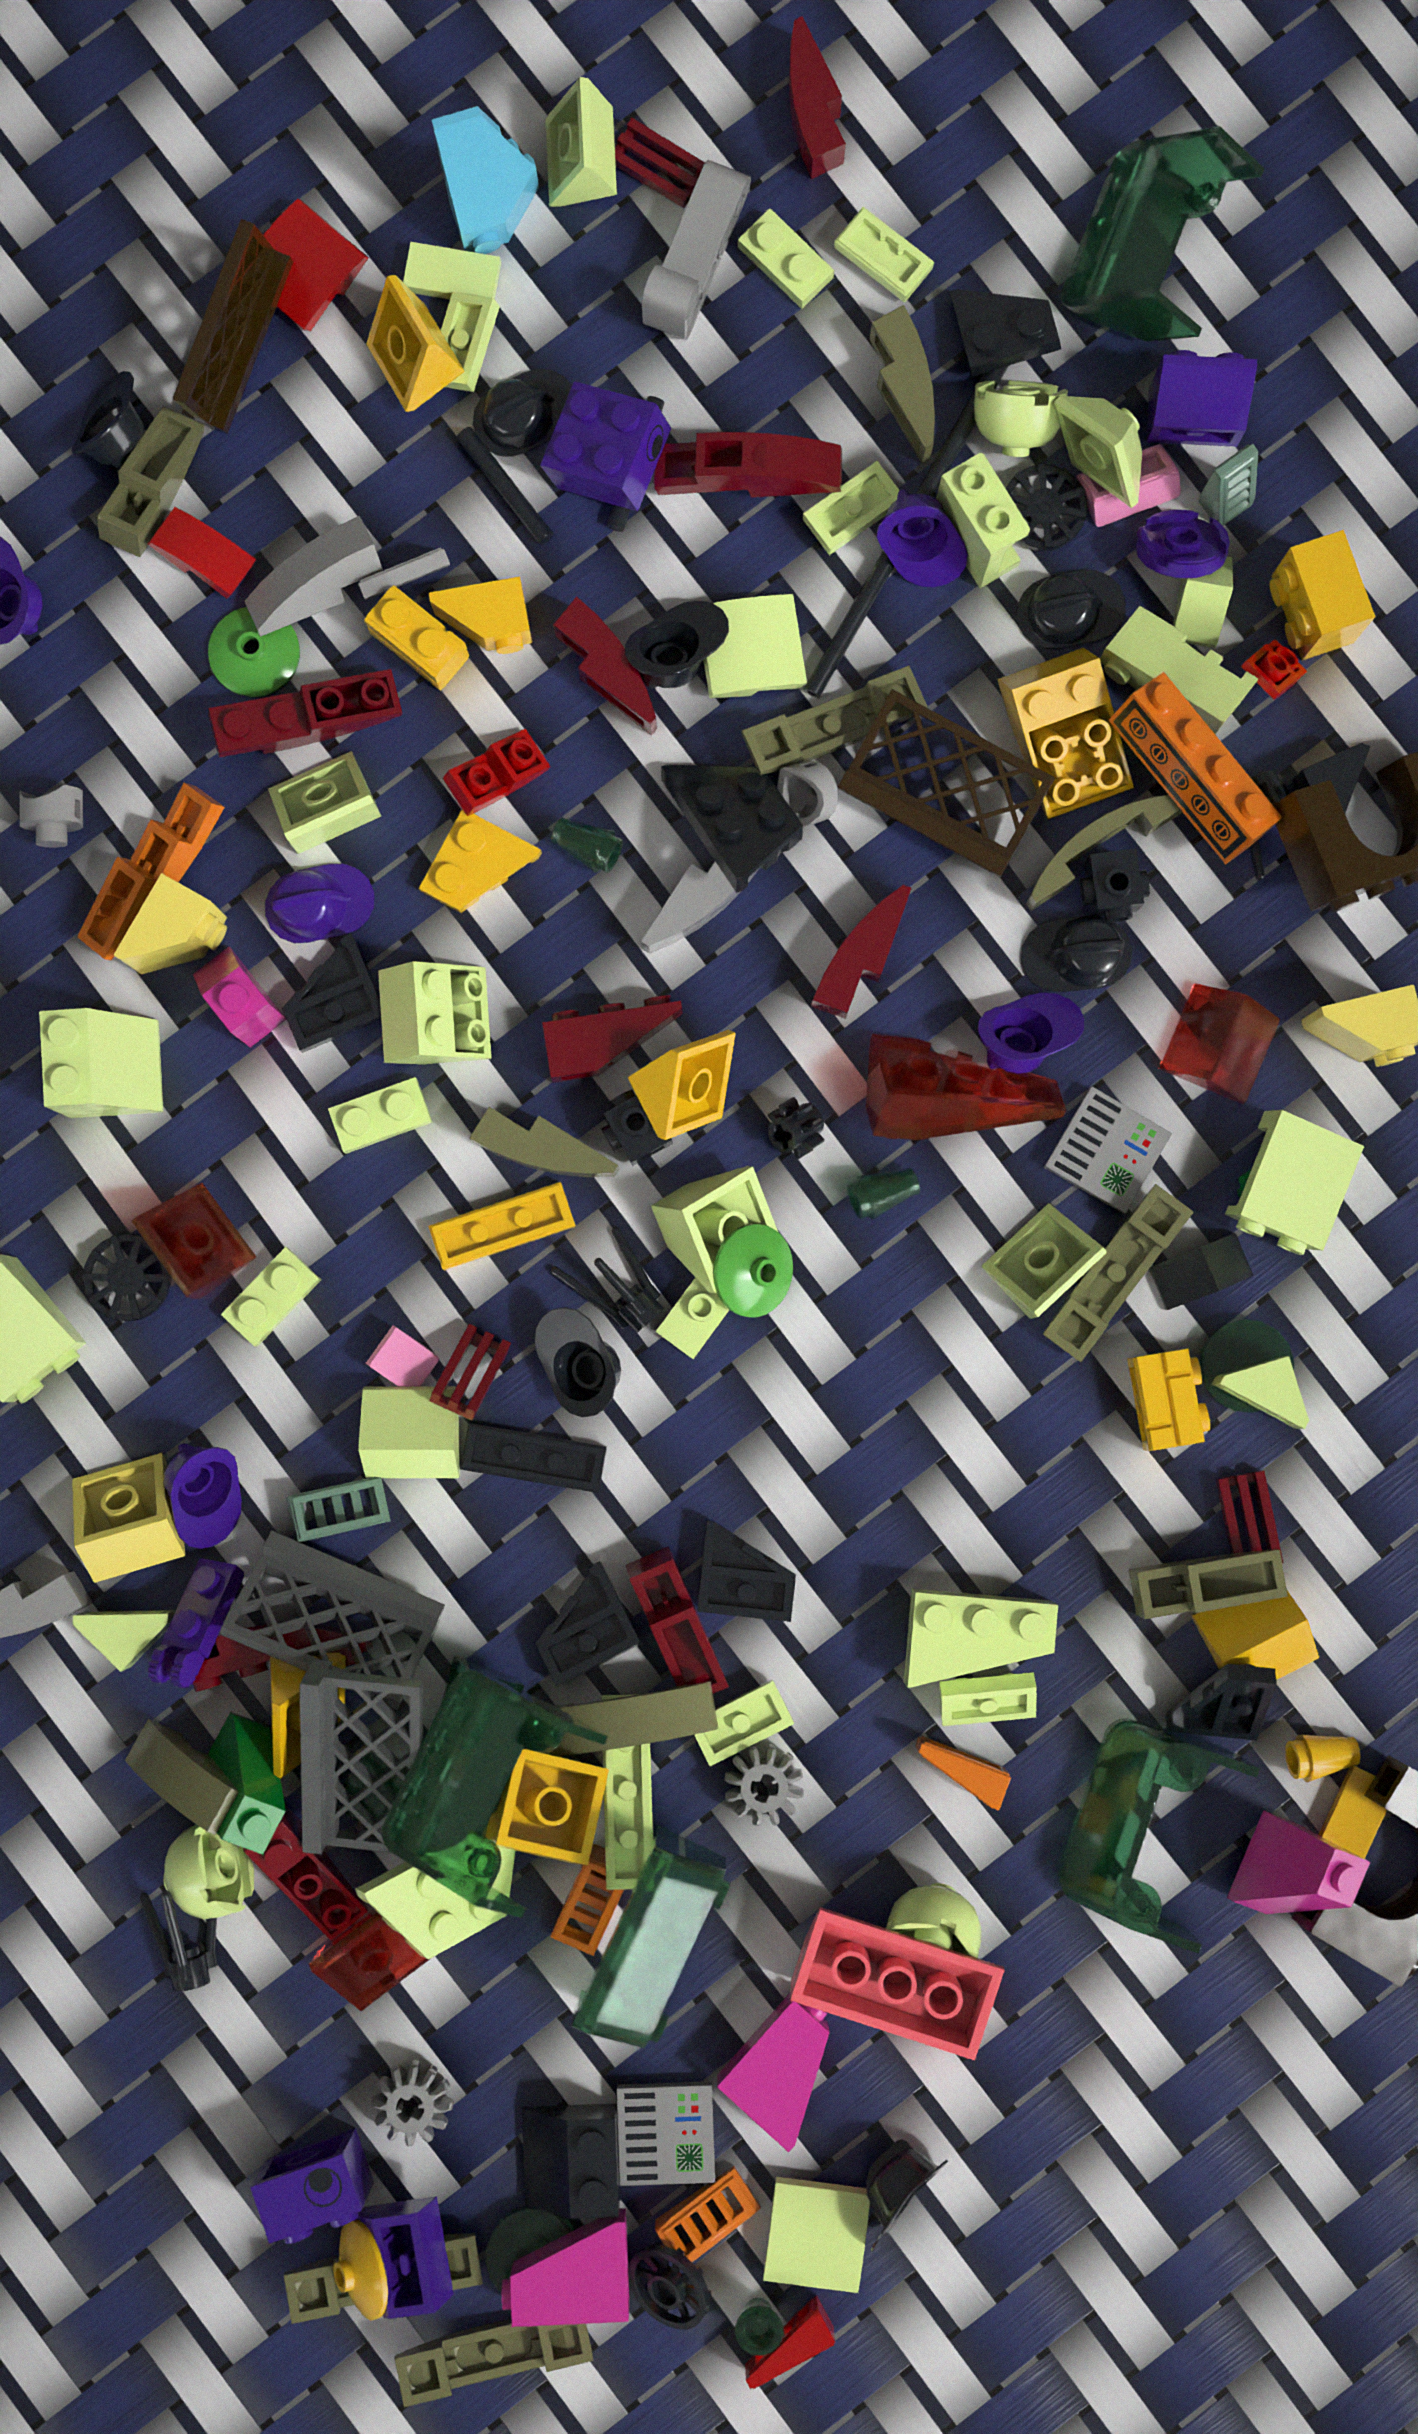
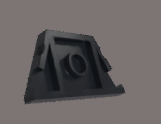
(735, 816)

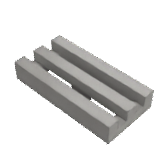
(404, 573)

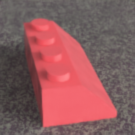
(895, 1983)

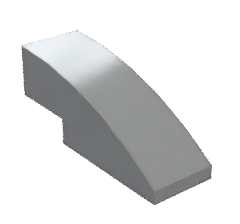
(314, 577)
(690, 906)
(27, 1611)

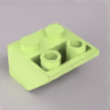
(434, 1013)

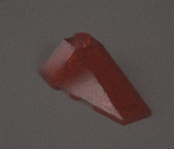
(936, 1095)

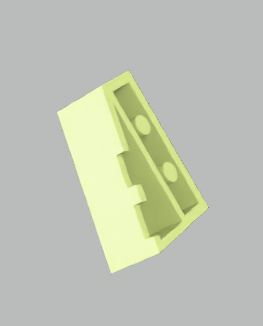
(1153, 646)
(973, 1632)

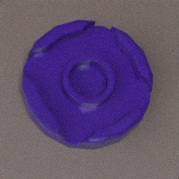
(1181, 544)

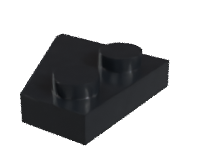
(742, 1579)
(1226, 1704)

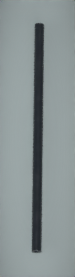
(884, 566)

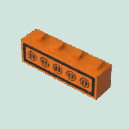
(1194, 768)

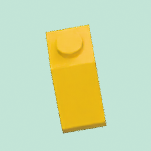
(487, 613)

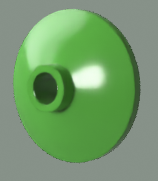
(253, 673)
(739, 1270)

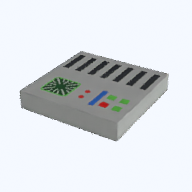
(1107, 1150)
(665, 2133)

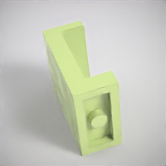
(983, 517)
(1296, 1182)

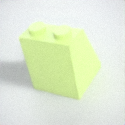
(100, 1063)
(32, 1334)

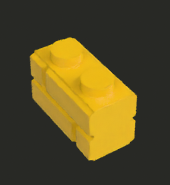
(416, 637)
(1168, 1399)

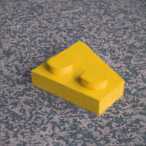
(474, 861)

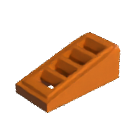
(976, 1775)
(595, 1875)
(697, 2202)

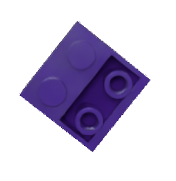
(1200, 399)
(412, 2255)

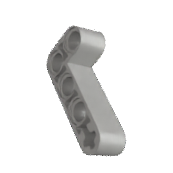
(681, 284)

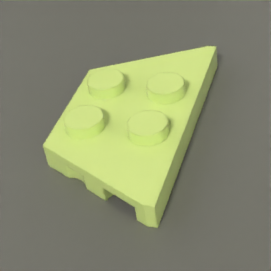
(428, 1912)

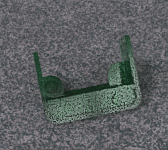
(1139, 224)
(460, 1778)
(1116, 1816)
(652, 1941)

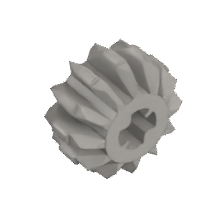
(774, 1797)
(423, 2116)

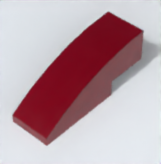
(814, 104)
(605, 663)
(861, 955)
(675, 1620)

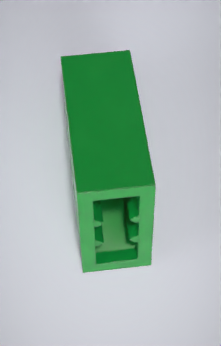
(246, 1758)

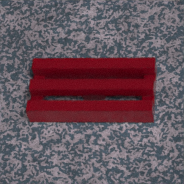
(668, 149)
(484, 1344)
(1265, 1508)

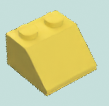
(171, 928)
(1370, 1026)
(124, 1519)

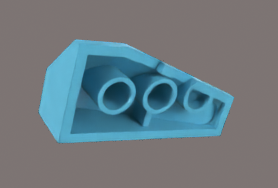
(484, 178)

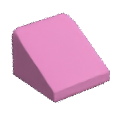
(402, 1359)

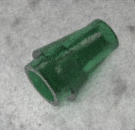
(589, 844)
(880, 1192)
(762, 2336)

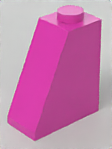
(237, 998)
(1295, 1870)
(778, 2069)
(573, 2278)

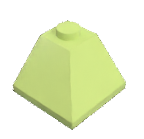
(1103, 444)
(705, 1213)

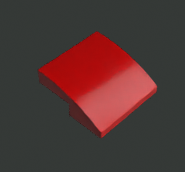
(322, 262)

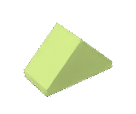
(1203, 605)
(1268, 1387)
(123, 1634)

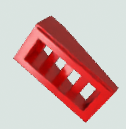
(803, 2338)

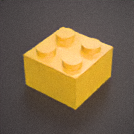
(1321, 595)
(549, 1808)

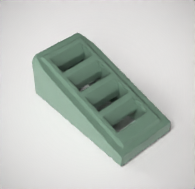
(1231, 486)
(298, 1517)

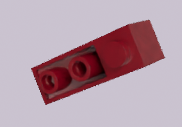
(594, 1043)
(309, 1879)

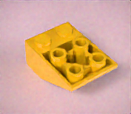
(1064, 729)

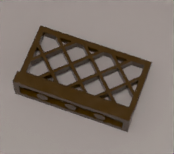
(232, 329)
(924, 818)

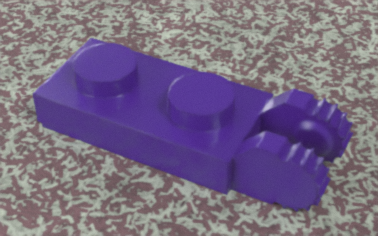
(196, 1623)

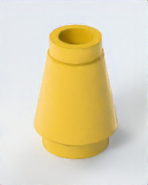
(1319, 1756)

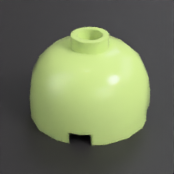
(1017, 415)
(207, 1874)
(938, 1917)

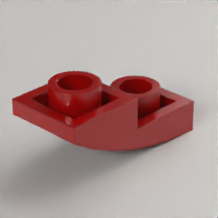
(201, 550)
(1275, 667)
(496, 773)

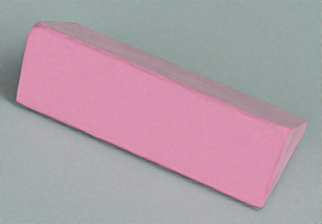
(1157, 485)

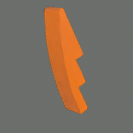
(162, 849)

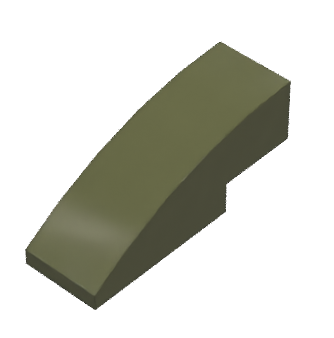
(905, 379)
(149, 481)
(540, 1148)
(1207, 1583)
(182, 1775)

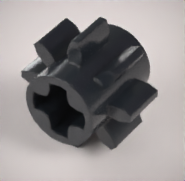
(795, 1127)

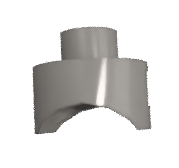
(809, 791)
(52, 815)

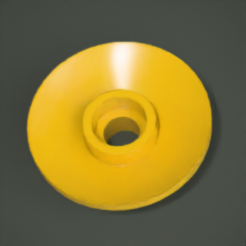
(361, 2270)

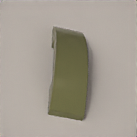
(830, 724)
(1148, 815)
(1117, 1273)
(642, 1718)
(315, 2295)
(487, 2354)

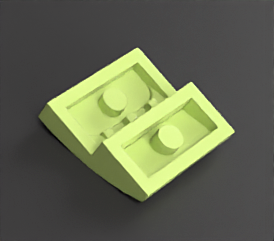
(759, 649)
(816, 2235)

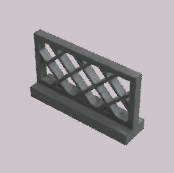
(341, 1585)
(322, 1749)

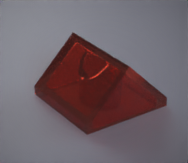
(1220, 1041)
(194, 1241)
(366, 1961)

